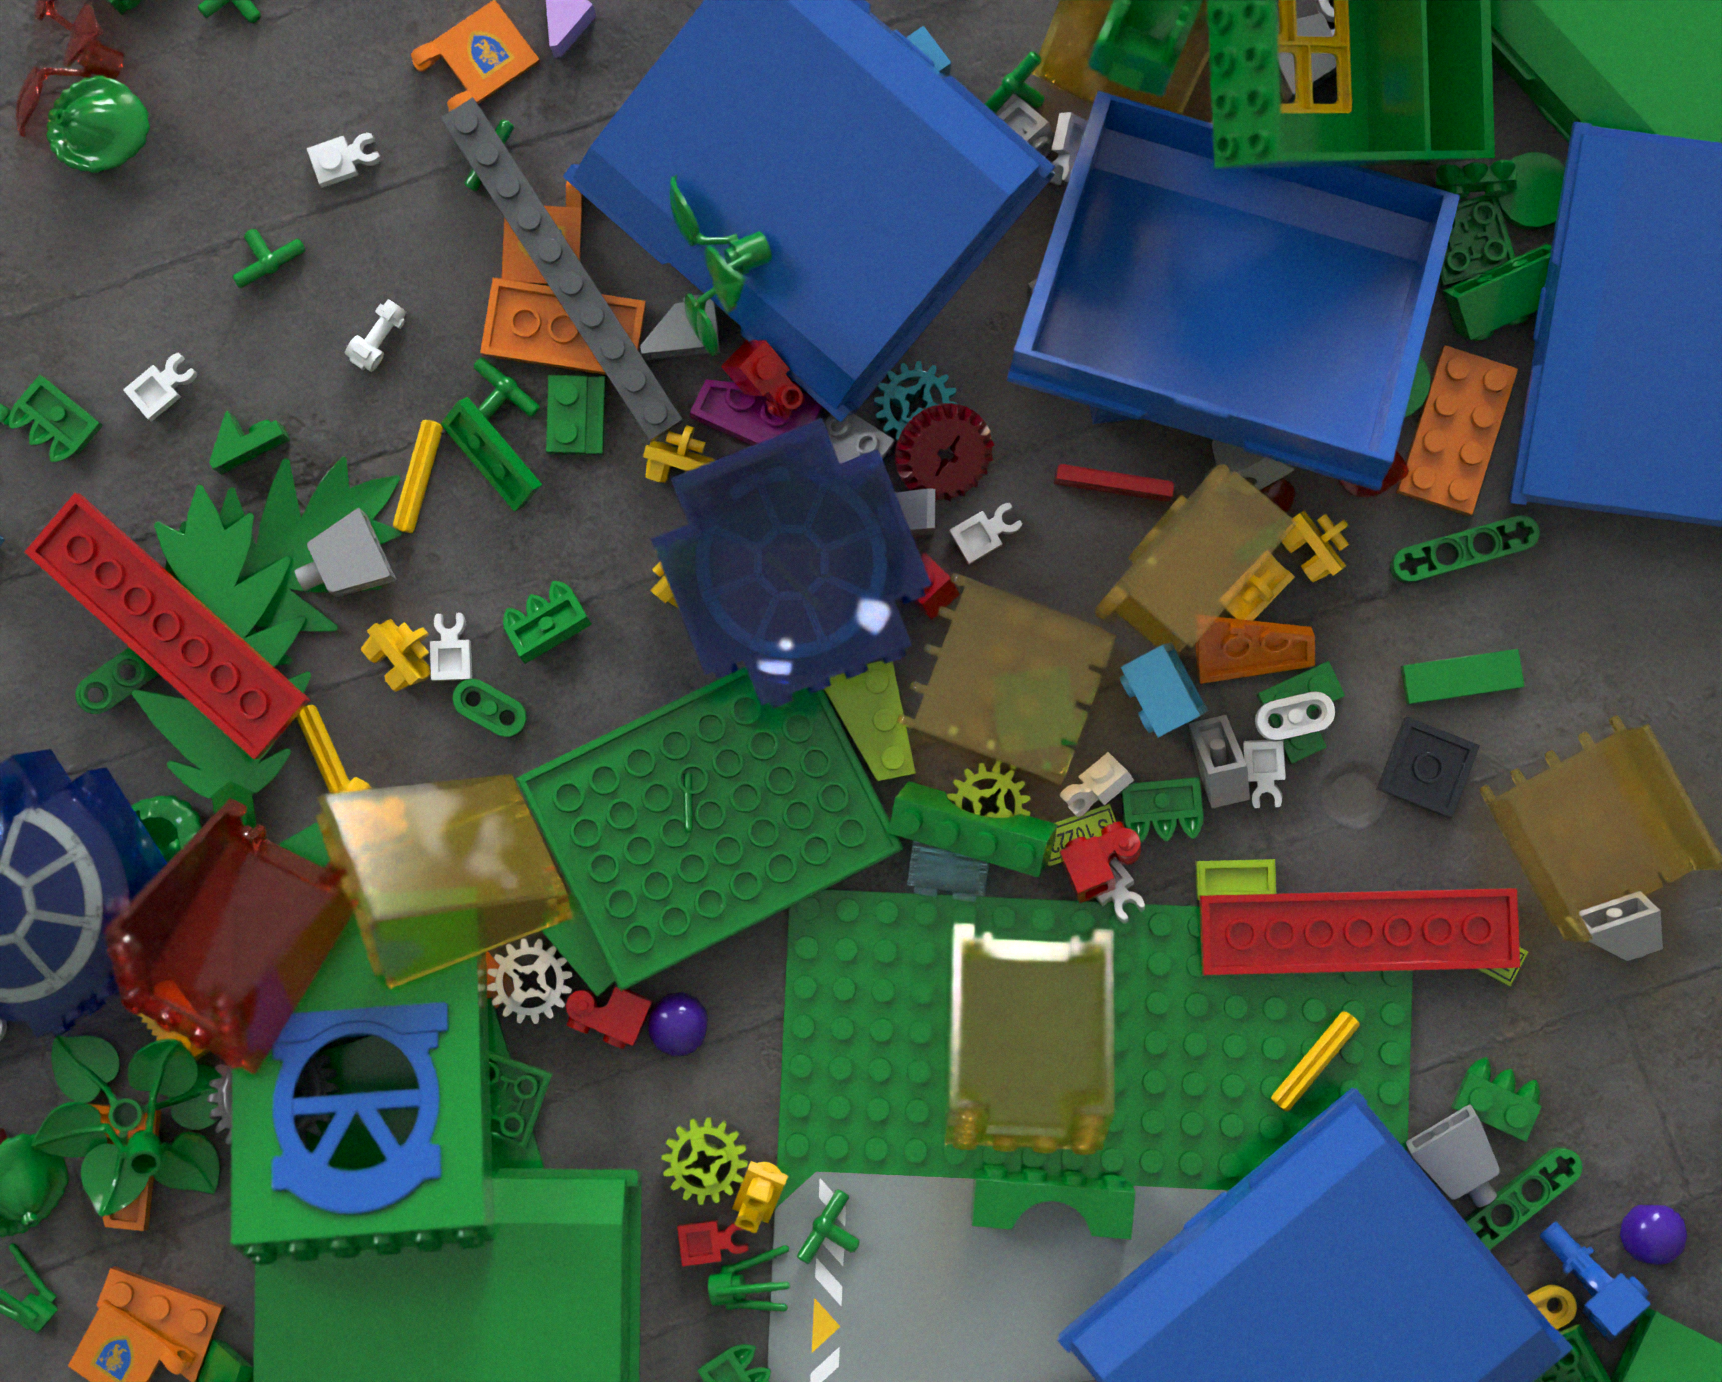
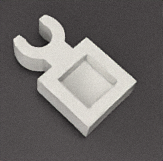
(336, 159)
(155, 390)
(980, 536)
(451, 656)
(1265, 764)
(1121, 895)

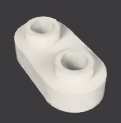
(1294, 717)

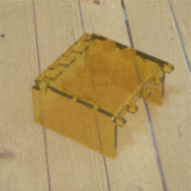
(1197, 560)
(1010, 682)
(1602, 825)

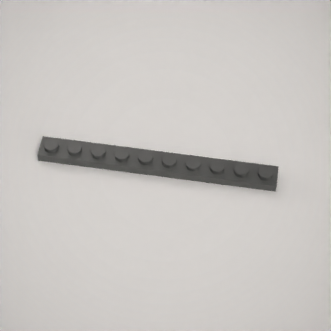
(562, 270)

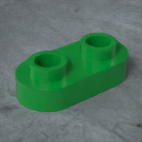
(490, 709)

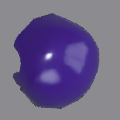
(678, 1024)
(1653, 1234)

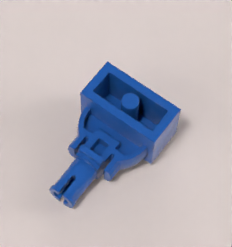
(1614, 1302)

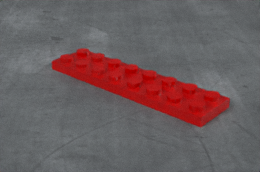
(167, 626)
(1359, 931)

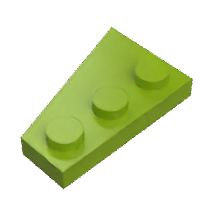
(870, 711)

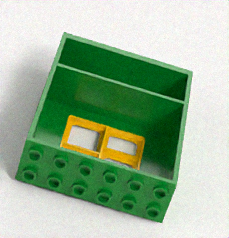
(1407, 84)

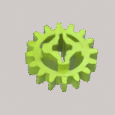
(1003, 783)
(699, 1142)

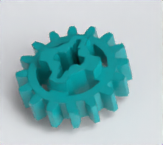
(900, 395)

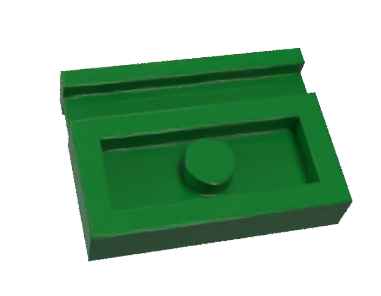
(576, 415)

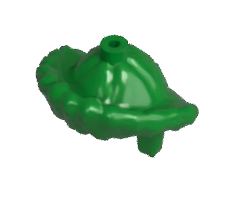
(97, 125)
(168, 822)
(28, 1184)

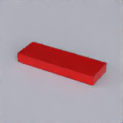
(1114, 482)

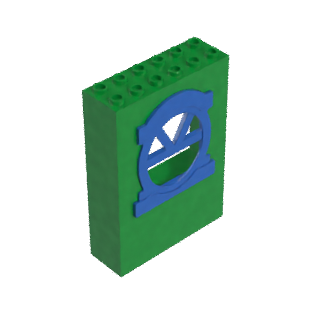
(428, 1189)

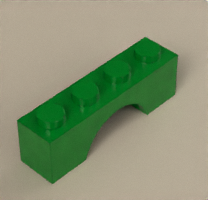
(1009, 842)
(1004, 1196)

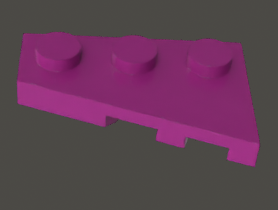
(746, 416)

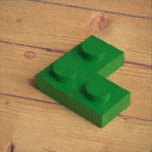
(1317, 679)

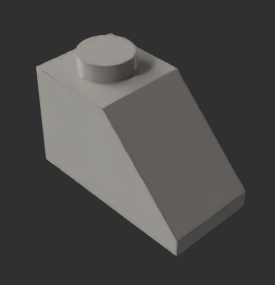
(674, 335)
(919, 511)
(1220, 761)
(1625, 926)

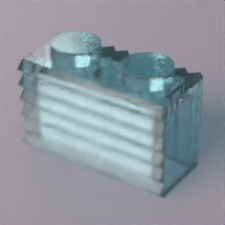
(944, 870)

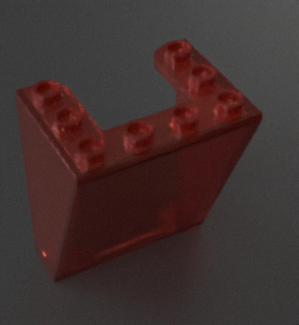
(228, 938)

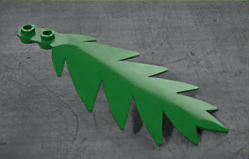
(279, 535)
(208, 566)

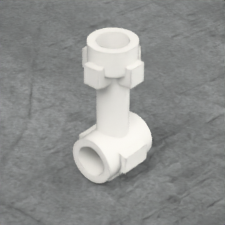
(366, 352)

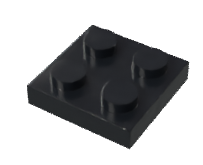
(1428, 767)

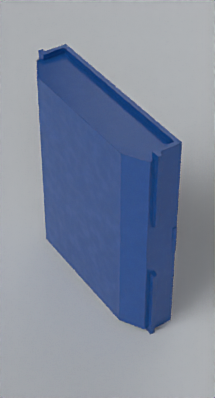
(846, 157)
(1236, 297)
(1630, 334)
(1321, 1272)

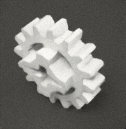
(540, 966)

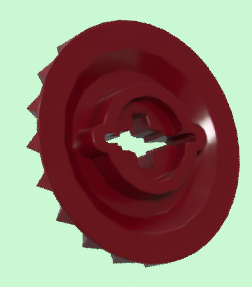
(936, 430)

